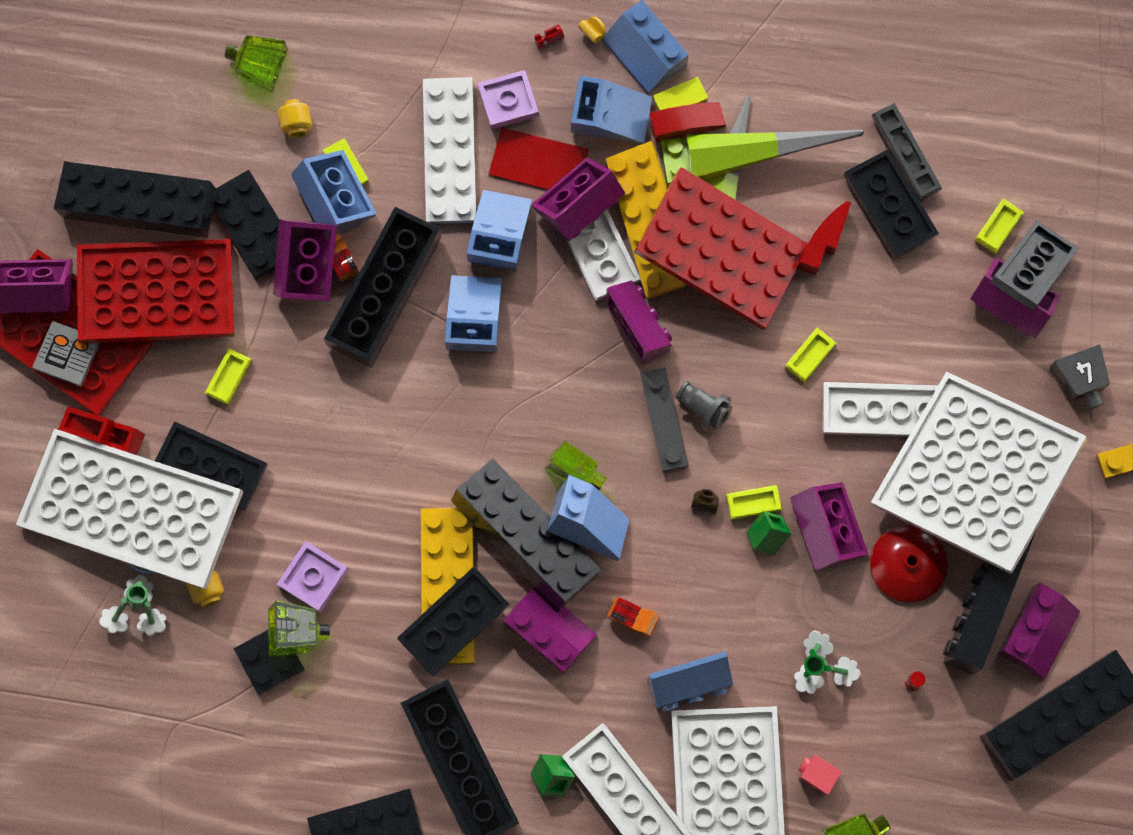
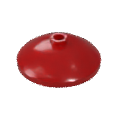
(896, 576)

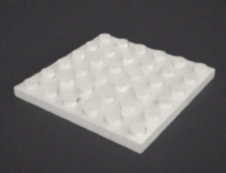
(979, 472)

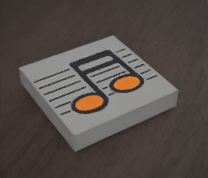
(64, 356)

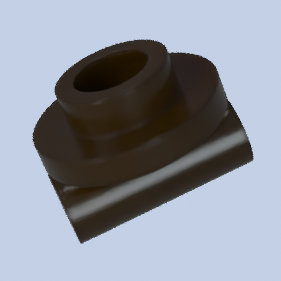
(705, 501)

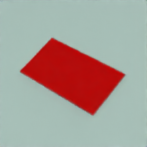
(533, 159)

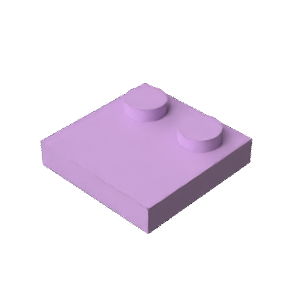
(508, 99)
(313, 576)

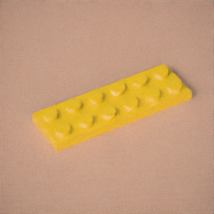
(644, 187)
(445, 559)

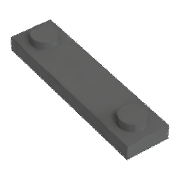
(906, 152)
(663, 420)

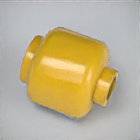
(294, 118)
(210, 595)

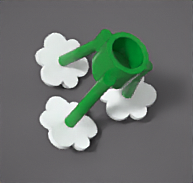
(136, 597)
(815, 665)

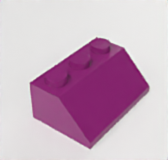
(579, 198)
(304, 260)
(35, 285)
(1009, 309)
(638, 321)
(828, 525)
(1039, 630)
(552, 634)

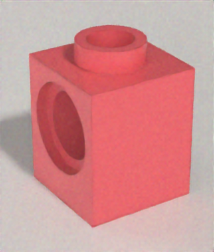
(818, 774)

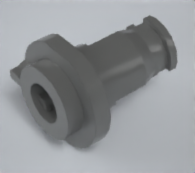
(711, 409)

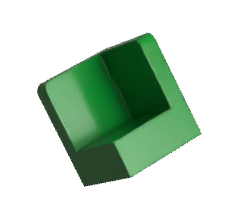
(768, 533)
(552, 775)

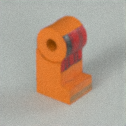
(343, 263)
(633, 617)

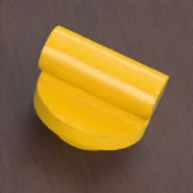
(593, 29)

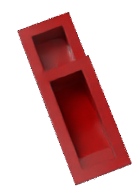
(686, 120)
(824, 239)
(101, 430)

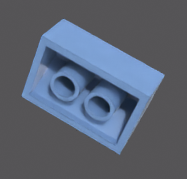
(645, 47)
(333, 191)
(690, 681)

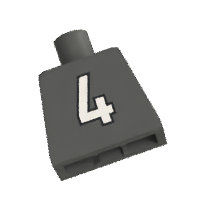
(1083, 375)

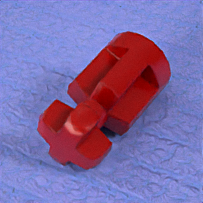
(551, 35)
(915, 680)

